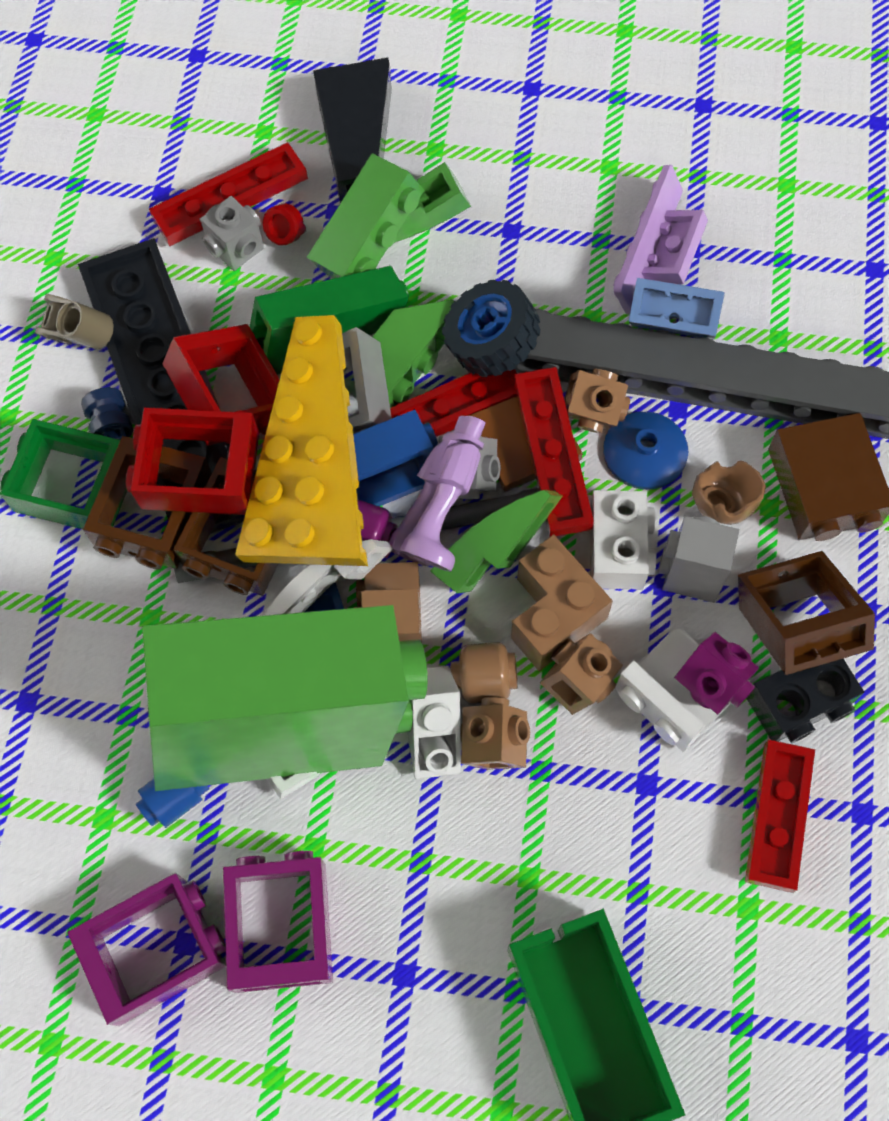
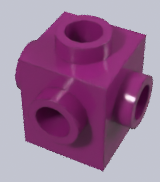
(718, 674)

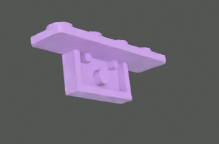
(663, 240)

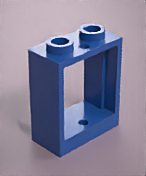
(392, 457)

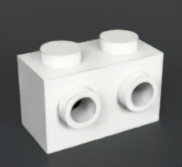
(620, 539)

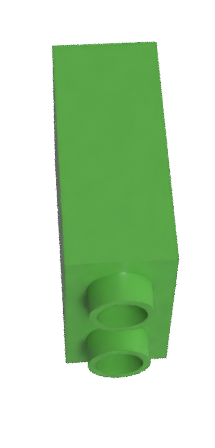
(278, 694)

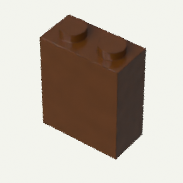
(830, 477)

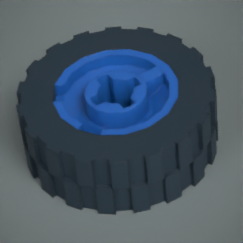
(491, 328)

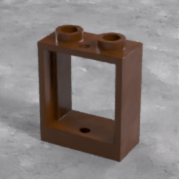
(151, 552)
(201, 565)
(816, 640)

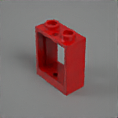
(216, 349)
(197, 425)

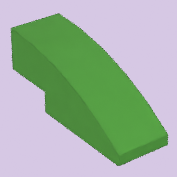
(438, 203)
(497, 540)

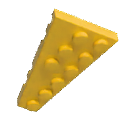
(307, 469)

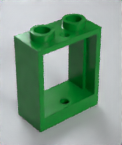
(31, 456)

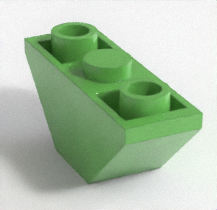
(411, 346)

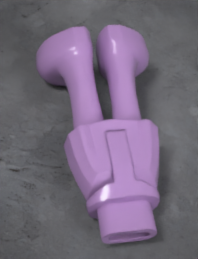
(447, 476)

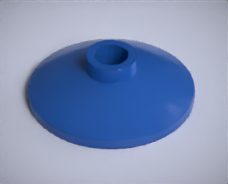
(641, 465)

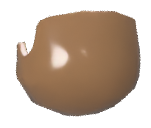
(728, 492)

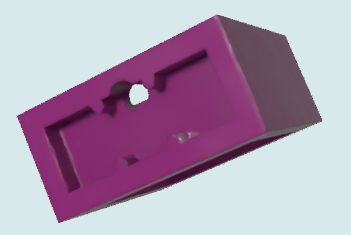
(99, 965)
(281, 975)

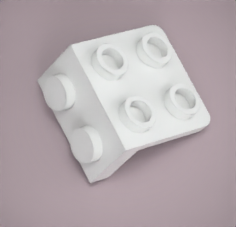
(660, 697)

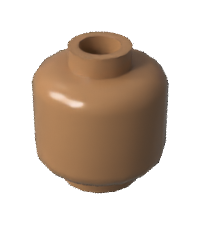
(485, 671)

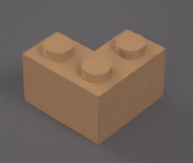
(397, 586)
(566, 602)

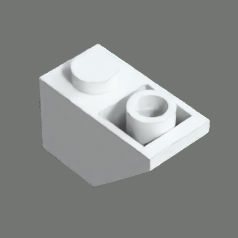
(436, 727)

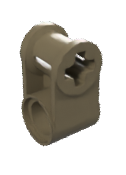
(75, 323)

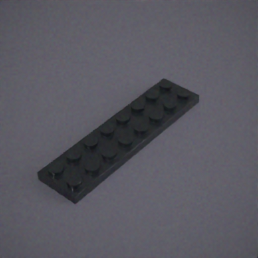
(146, 316)

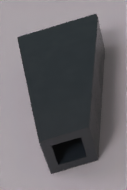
(354, 115)

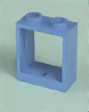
(659, 302)

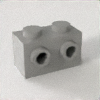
(698, 558)

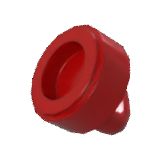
(283, 224)

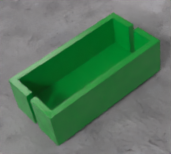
(593, 1024)

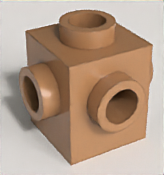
(582, 404)
(581, 673)
(494, 735)

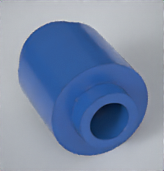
(167, 804)

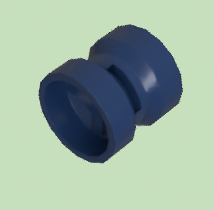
(105, 411)

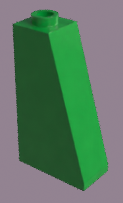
(355, 300)

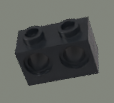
(809, 703)

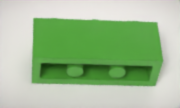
(366, 219)

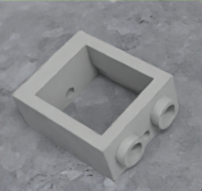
(365, 359)

